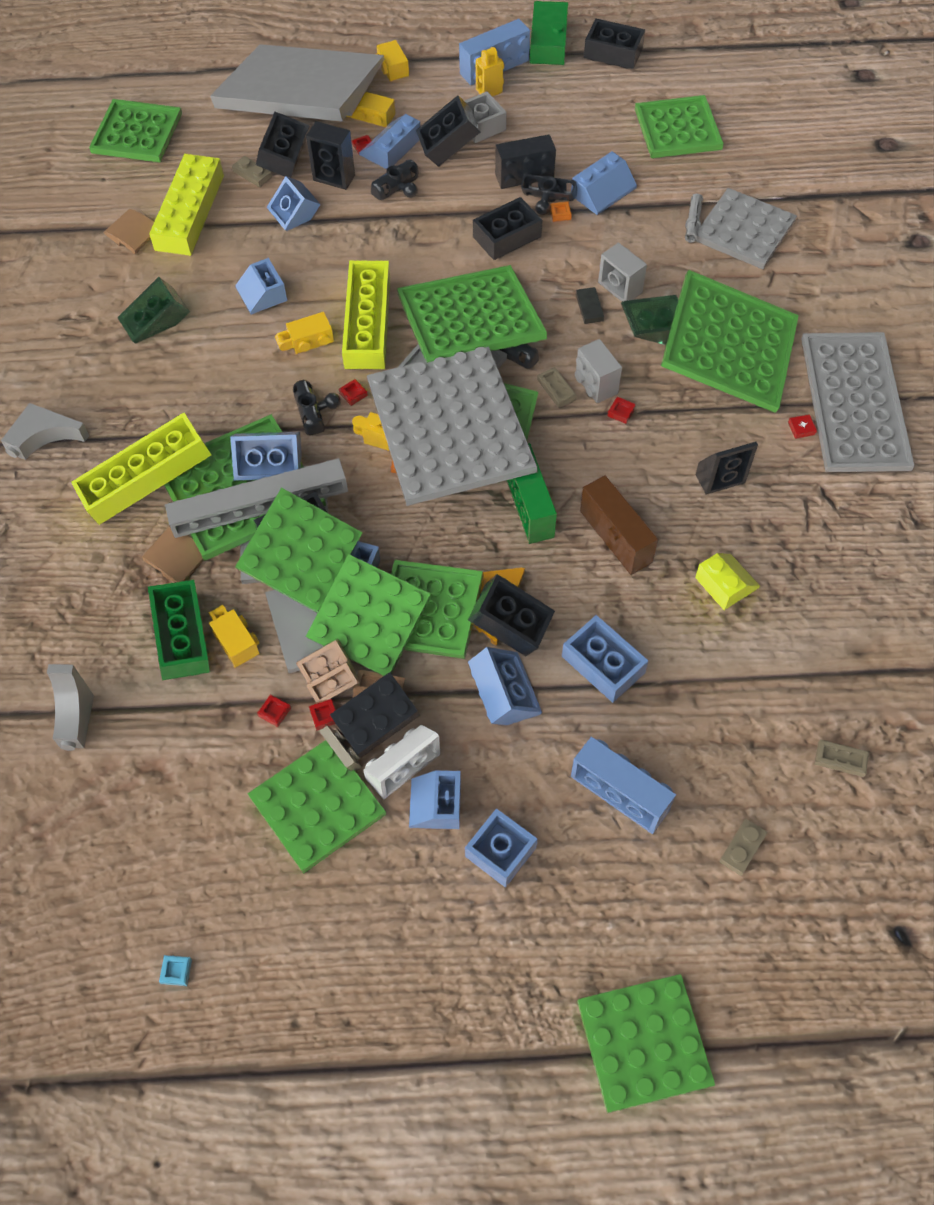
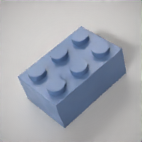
(604, 658)

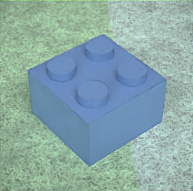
(500, 847)

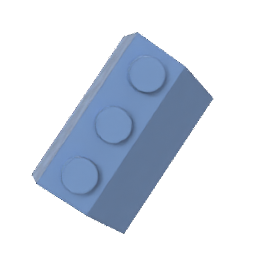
(392, 142)
(604, 183)
(265, 454)
(504, 686)

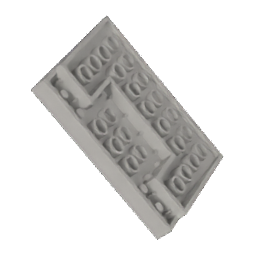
(298, 82)

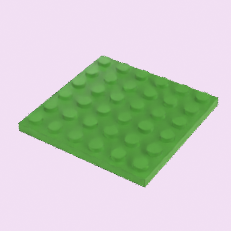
(471, 313)
(730, 341)
(217, 474)

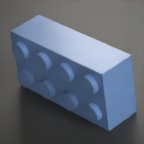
(510, 41)
(622, 784)

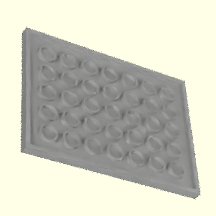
(450, 425)

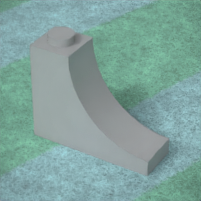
(39, 427)
(72, 706)

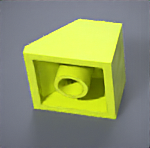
(725, 579)

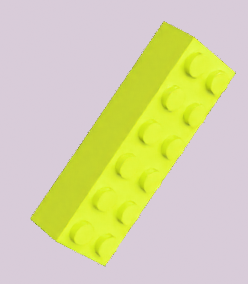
(187, 204)
(366, 315)
(140, 468)

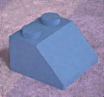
(292, 204)

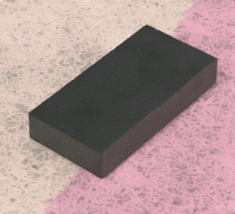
(589, 305)

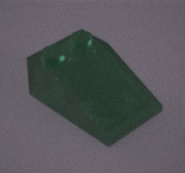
(153, 311)
(651, 317)

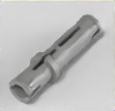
(693, 222)

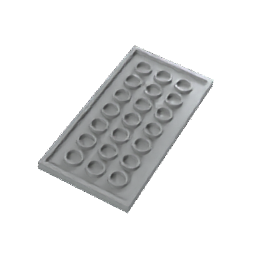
(856, 402)

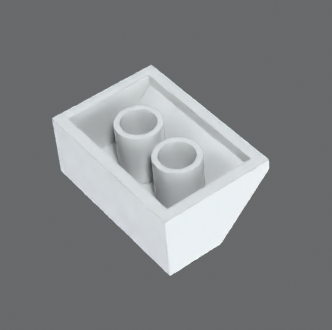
(402, 760)

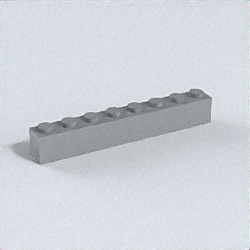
(253, 497)

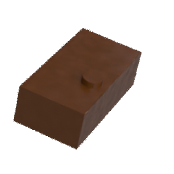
(618, 525)

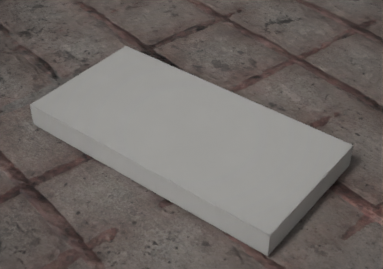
(292, 625)

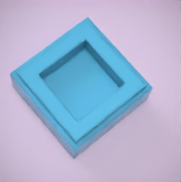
(175, 970)

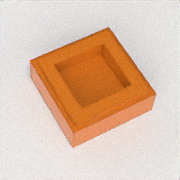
(560, 211)

